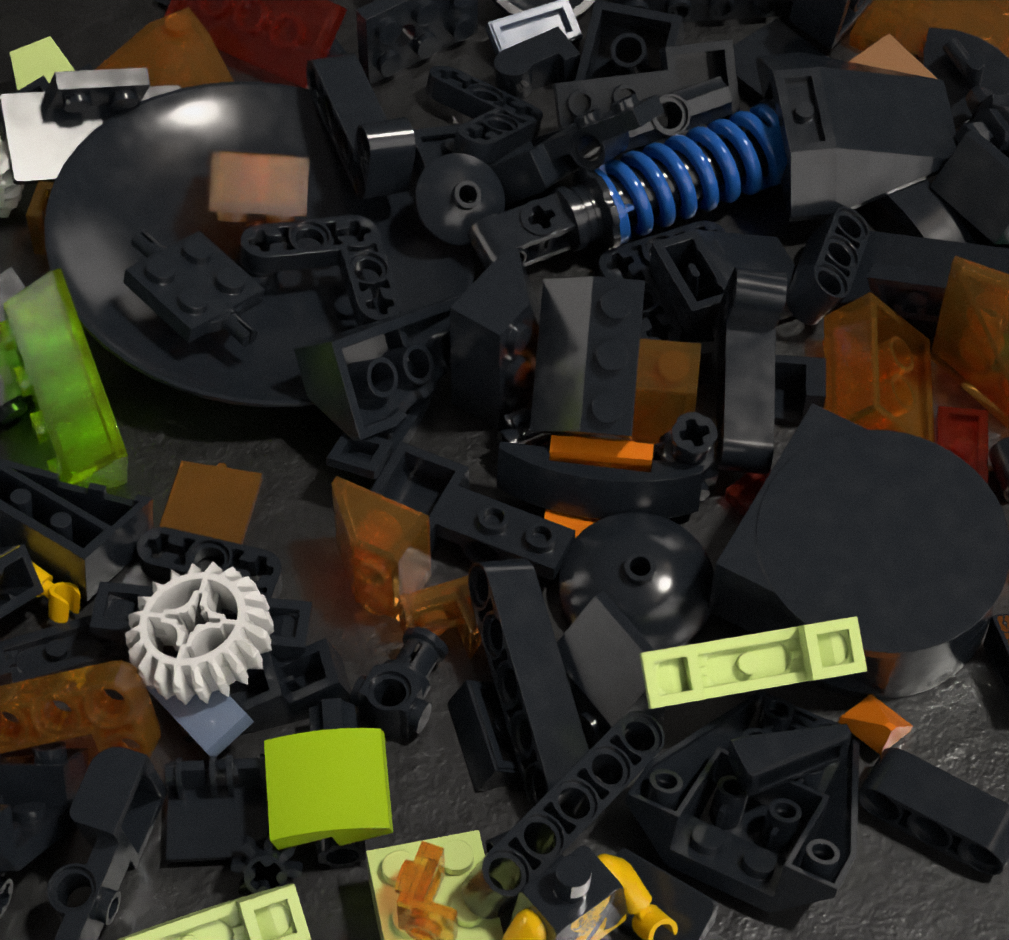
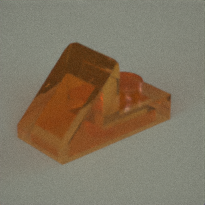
(442, 609)

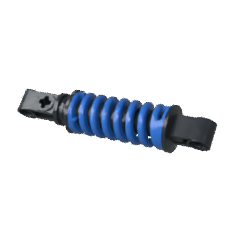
(643, 190)

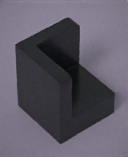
(797, 386)

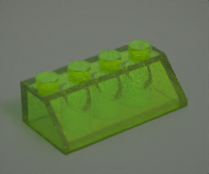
(63, 384)

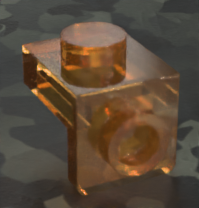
(418, 887)

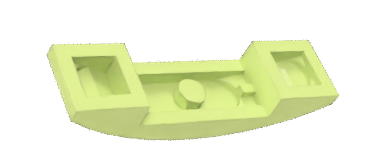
(752, 662)
(258, 916)

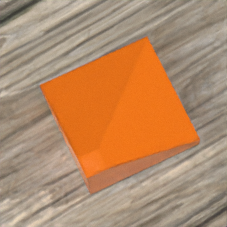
(875, 724)

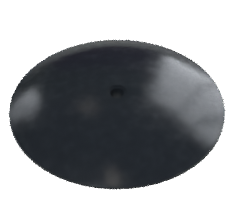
(152, 175)

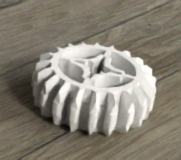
(209, 645)

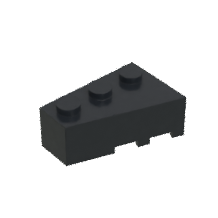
(69, 528)

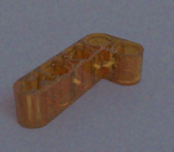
(91, 709)

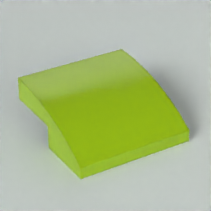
(327, 786)

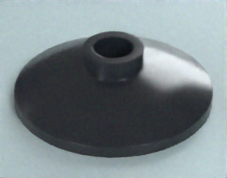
(439, 200)

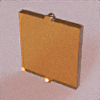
(212, 501)

